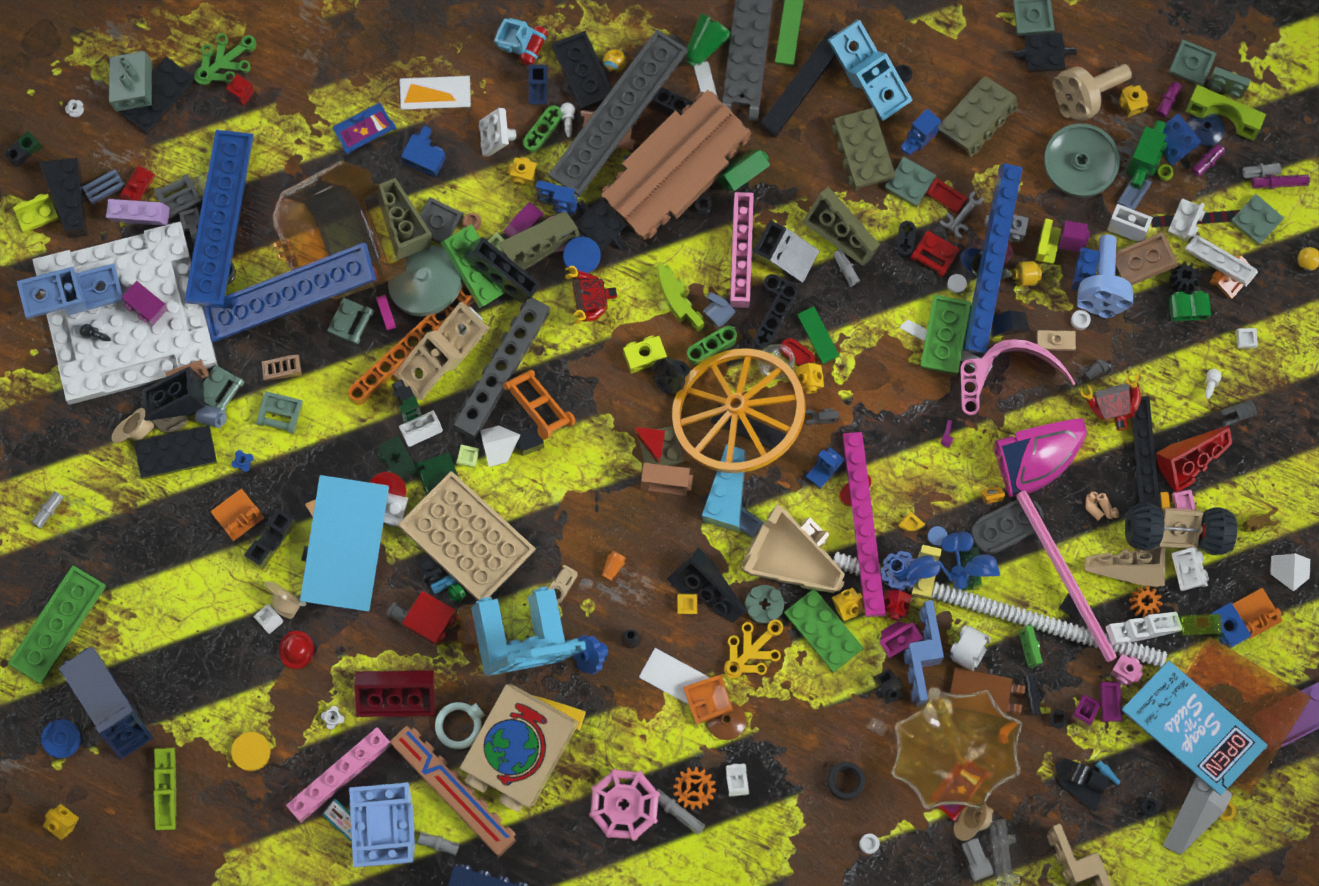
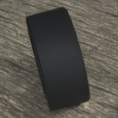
(846, 766)

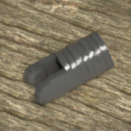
(1241, 412)

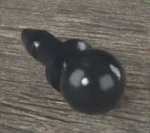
(88, 331)

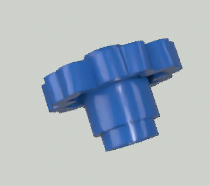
(896, 570)
(592, 657)

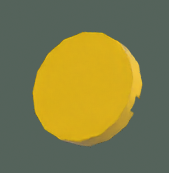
(251, 751)

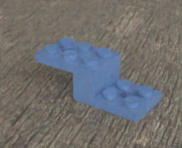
(70, 291)
(923, 653)

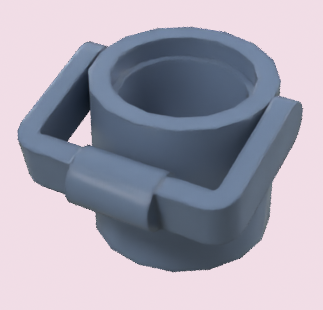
(718, 310)

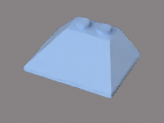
(382, 825)

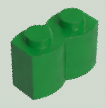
(1189, 306)

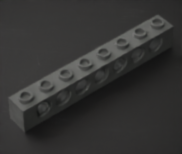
(472, 427)

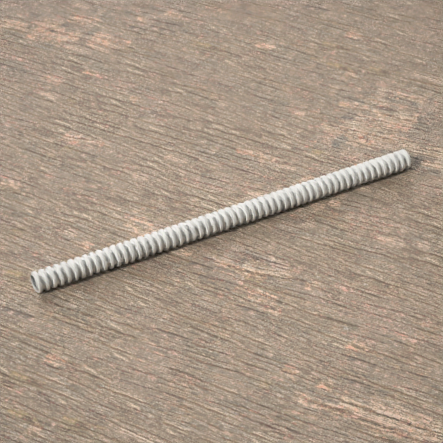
(1021, 616)

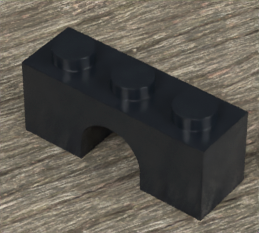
(276, 532)

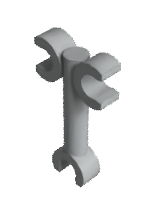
(955, 225)

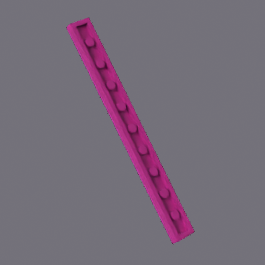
(863, 524)

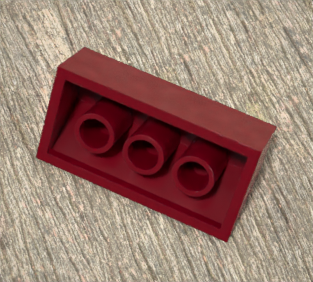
(394, 693)

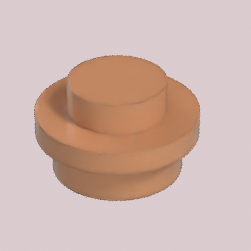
(473, 219)

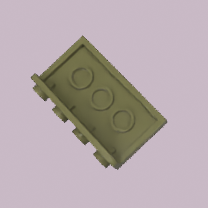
(978, 115)
(863, 149)

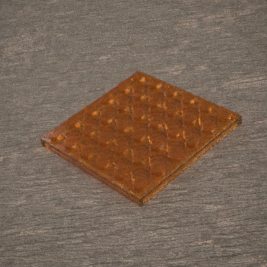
(1252, 696)

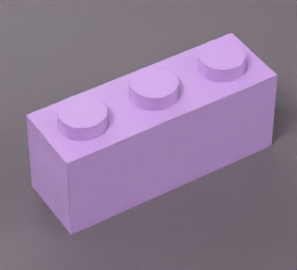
(137, 212)

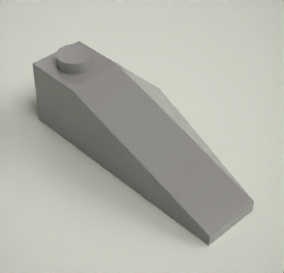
(1196, 815)

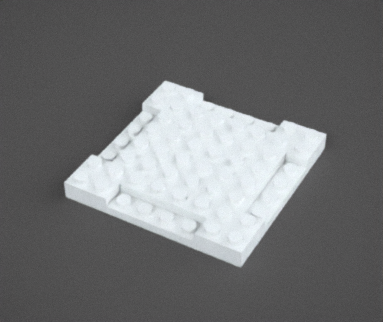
(137, 350)

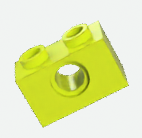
(636, 361)

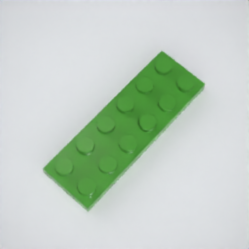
(57, 625)

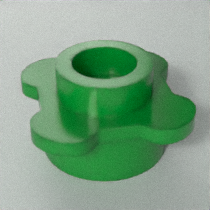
(456, 593)

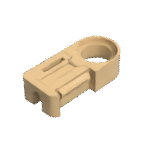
(564, 581)

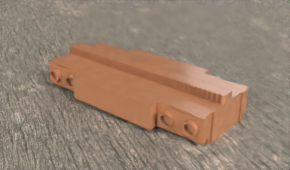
(676, 164)

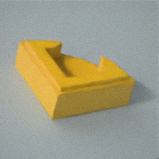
(911, 523)

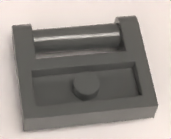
(181, 200)

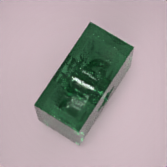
(395, 448)

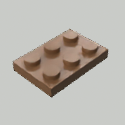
(1145, 259)

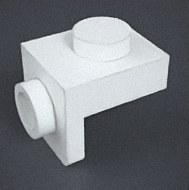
(737, 779)

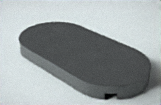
(1003, 527)

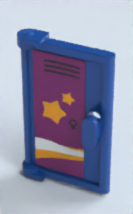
(365, 129)

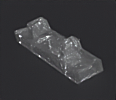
(1001, 853)

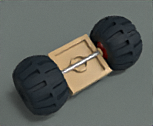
(1180, 528)

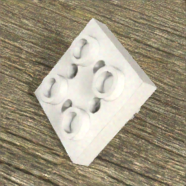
(495, 132)

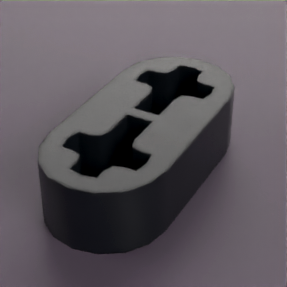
(910, 239)

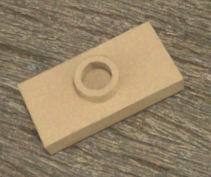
(1057, 340)

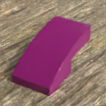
(524, 220)

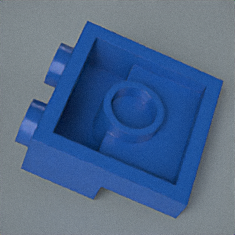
(561, 197)

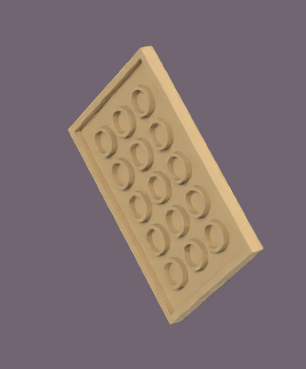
(466, 537)

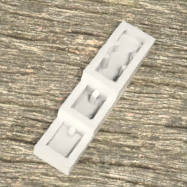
(1144, 628)

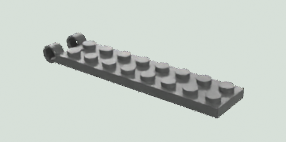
(747, 54)

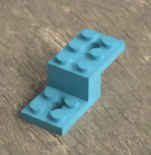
(870, 70)

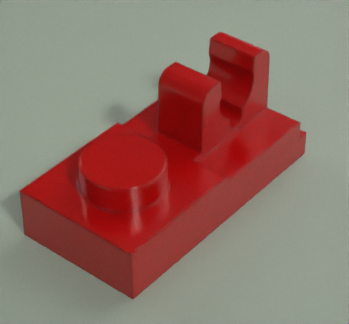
(137, 184)

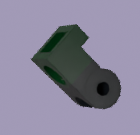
(23, 149)

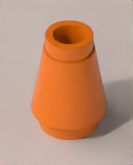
(613, 565)

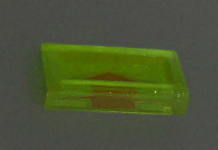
(1201, 624)

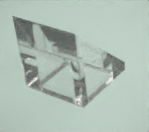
(877, 726)

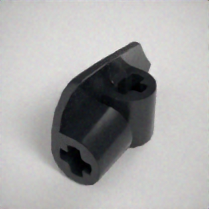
(1082, 781)

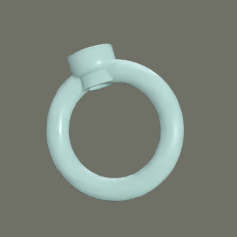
(474, 712)

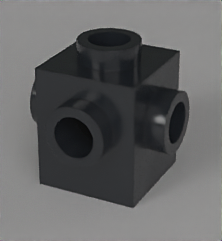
(888, 686)

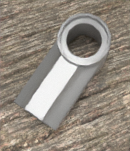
(978, 864)

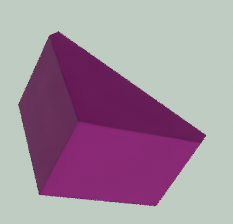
(1085, 712)

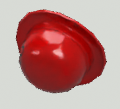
(296, 649)

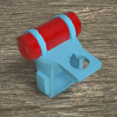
(521, 39)

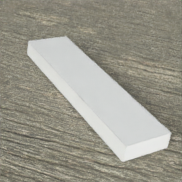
(1221, 260)

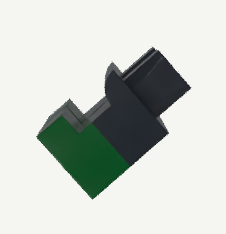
(405, 401)

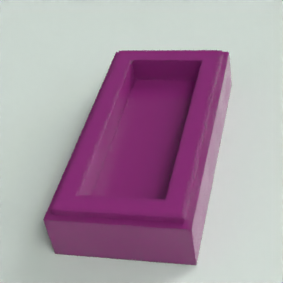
(1110, 702)

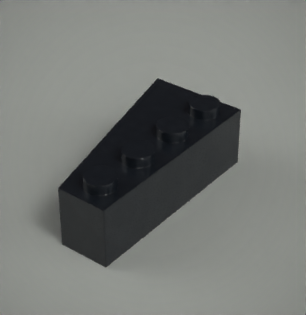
(65, 186)

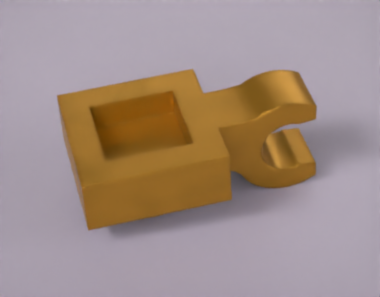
(1255, 524)

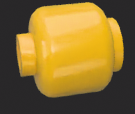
(1027, 273)

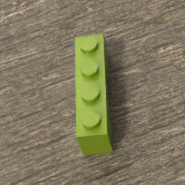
(1246, 119)

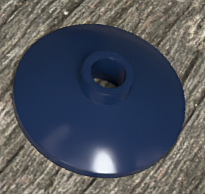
(1208, 136)

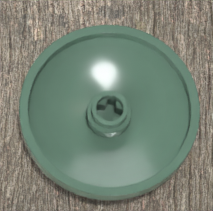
(1081, 160)
(427, 283)

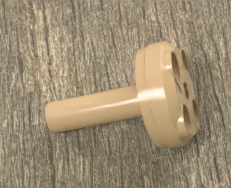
(1080, 92)

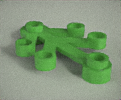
(222, 61)

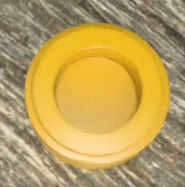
(1229, 813)

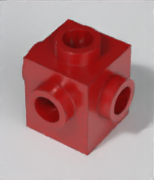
(896, 604)

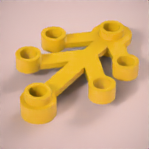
(751, 652)

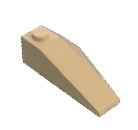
(1137, 567)

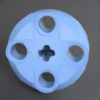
(1105, 292)

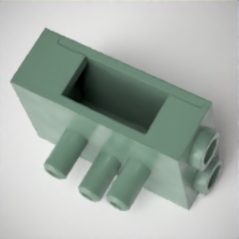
(130, 81)

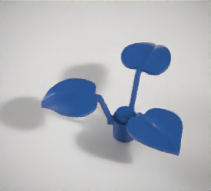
(980, 566)

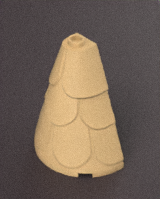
(790, 555)

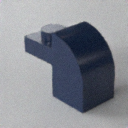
(538, 84)

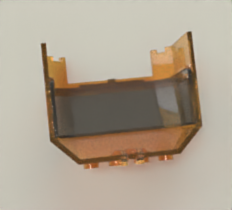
(330, 216)

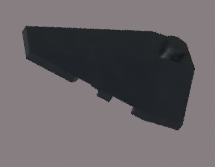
(701, 577)

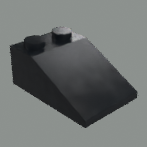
(174, 396)

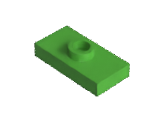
(1030, 646)

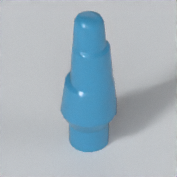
(1105, 769)

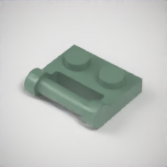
(345, 318)
(215, 384)
(280, 406)

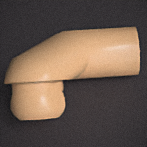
(1091, 506)
(1106, 507)

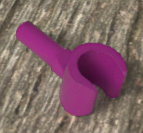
(946, 439)

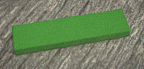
(789, 32)

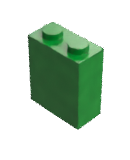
(743, 169)

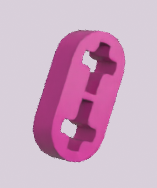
(386, 312)

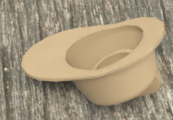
(132, 427)
(283, 601)
(972, 821)

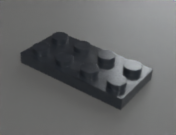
(582, 70)
(168, 85)
(175, 452)

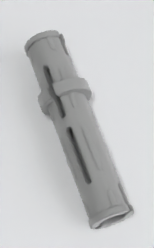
(670, 806)

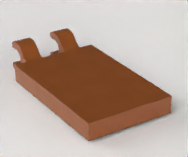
(1000, 688)

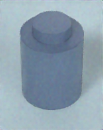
(211, 416)

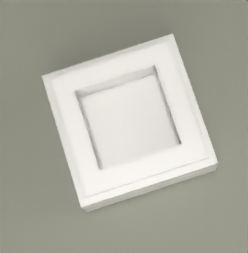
(1246, 338)

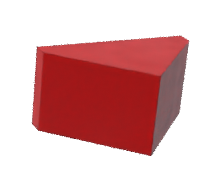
(652, 440)

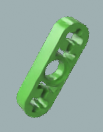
(530, 136)

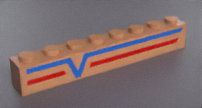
(452, 791)

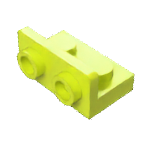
(35, 212)
(1048, 243)

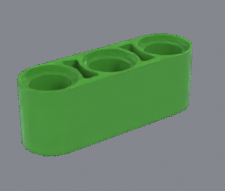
(716, 338)

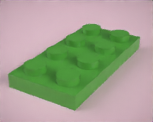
(479, 285)
(945, 334)
(823, 630)

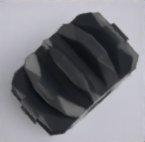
(1185, 284)

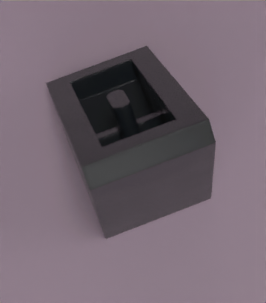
(1009, 323)

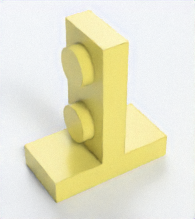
(924, 587)

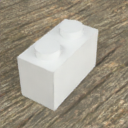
(1129, 223)

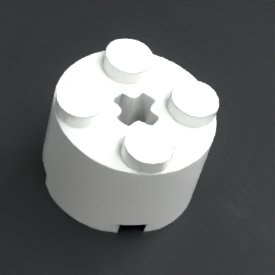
(970, 648)

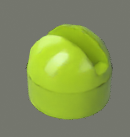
(1162, 171)

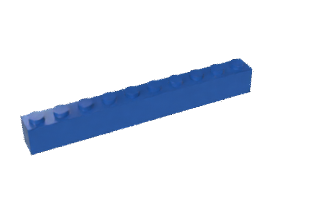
(992, 259)

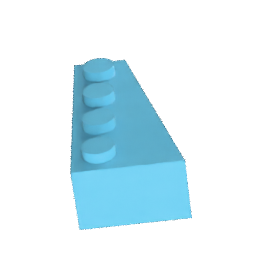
(726, 495)

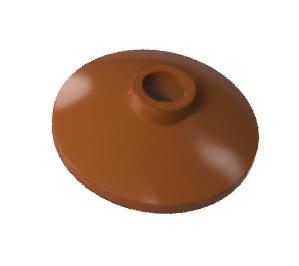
(729, 730)

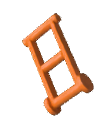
(543, 429)

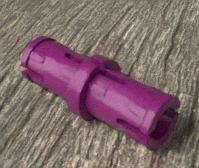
(1168, 99)
(1200, 168)

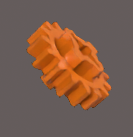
(686, 778)

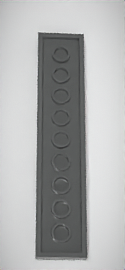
(618, 112)

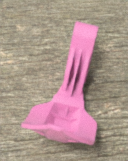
(983, 366)

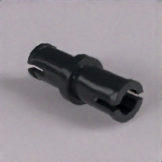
(1032, 695)

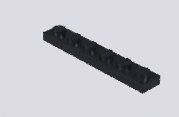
(1145, 453)

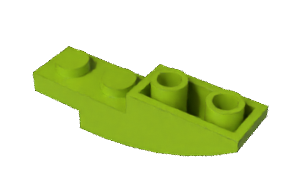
(673, 291)

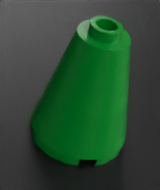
(705, 40)

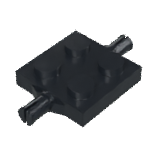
(1044, 52)
(601, 224)

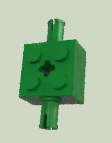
(1147, 154)

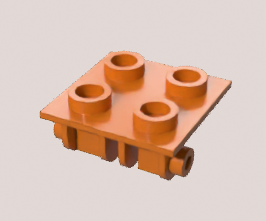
(237, 514)
(1257, 612)

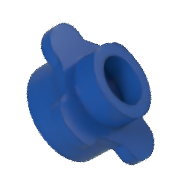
(245, 466)

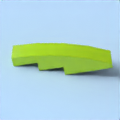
(165, 788)

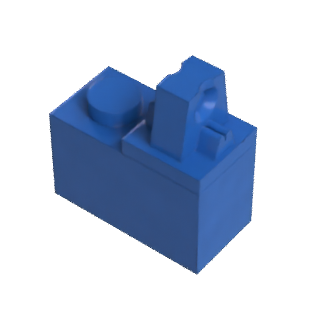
(921, 132)
(421, 155)
(1085, 266)

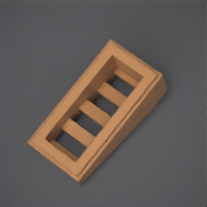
(282, 374)

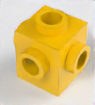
(1133, 100)
(522, 171)
(810, 377)
(848, 604)
(60, 821)

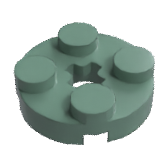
(773, 597)

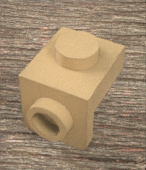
(814, 531)

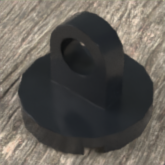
(670, 374)

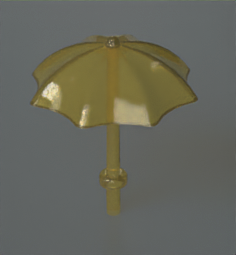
(957, 749)

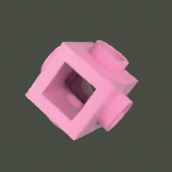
(1127, 670)

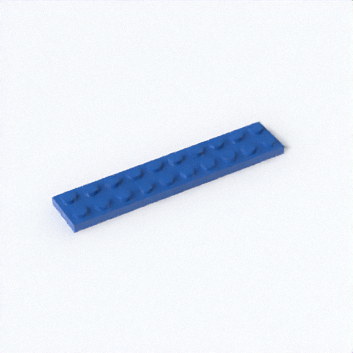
(219, 218)
(290, 292)

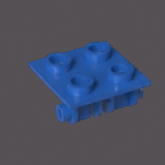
(1179, 139)

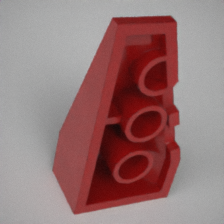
(1189, 457)

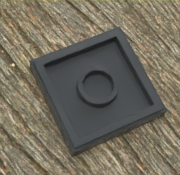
(440, 219)

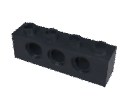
(501, 270)

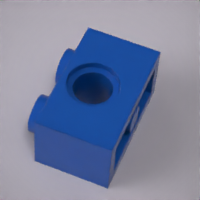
(1239, 630)

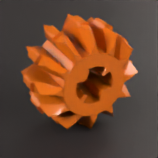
(1142, 594)

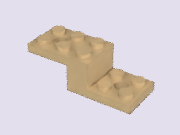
(441, 350)
(1080, 870)

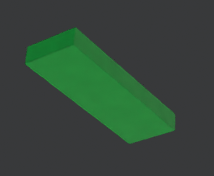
(818, 335)

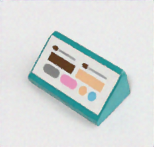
(339, 817)

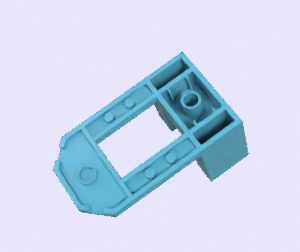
(543, 649)

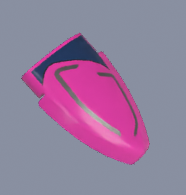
(1038, 454)

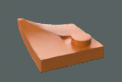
(708, 699)

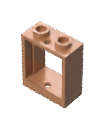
(666, 479)

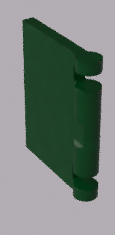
(435, 471)

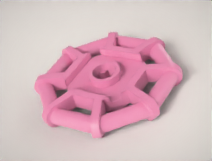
(634, 798)

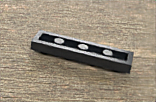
(767, 435)

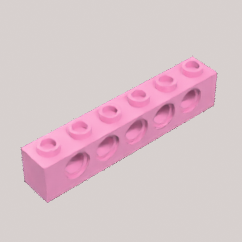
(741, 250)
(338, 775)

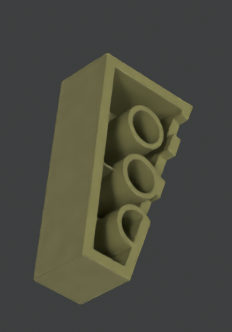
(402, 220)
(840, 227)
(540, 240)

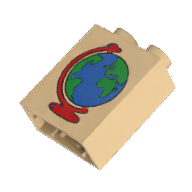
(518, 747)

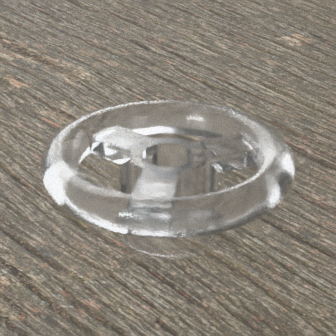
(776, 352)

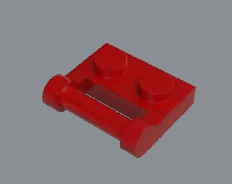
(938, 249)

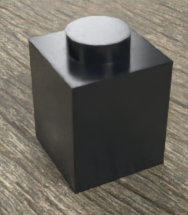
(529, 441)

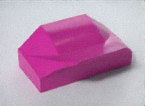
(897, 638)

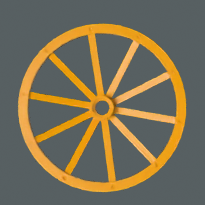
(739, 412)

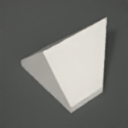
(498, 444)
(1290, 569)

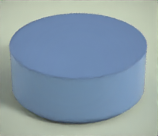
(936, 535)

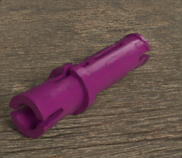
(1280, 181)

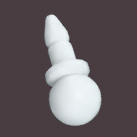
(567, 116)
(1212, 380)

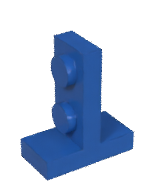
(825, 467)

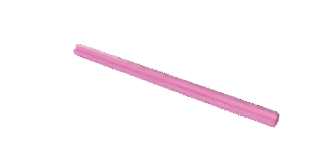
(1066, 576)

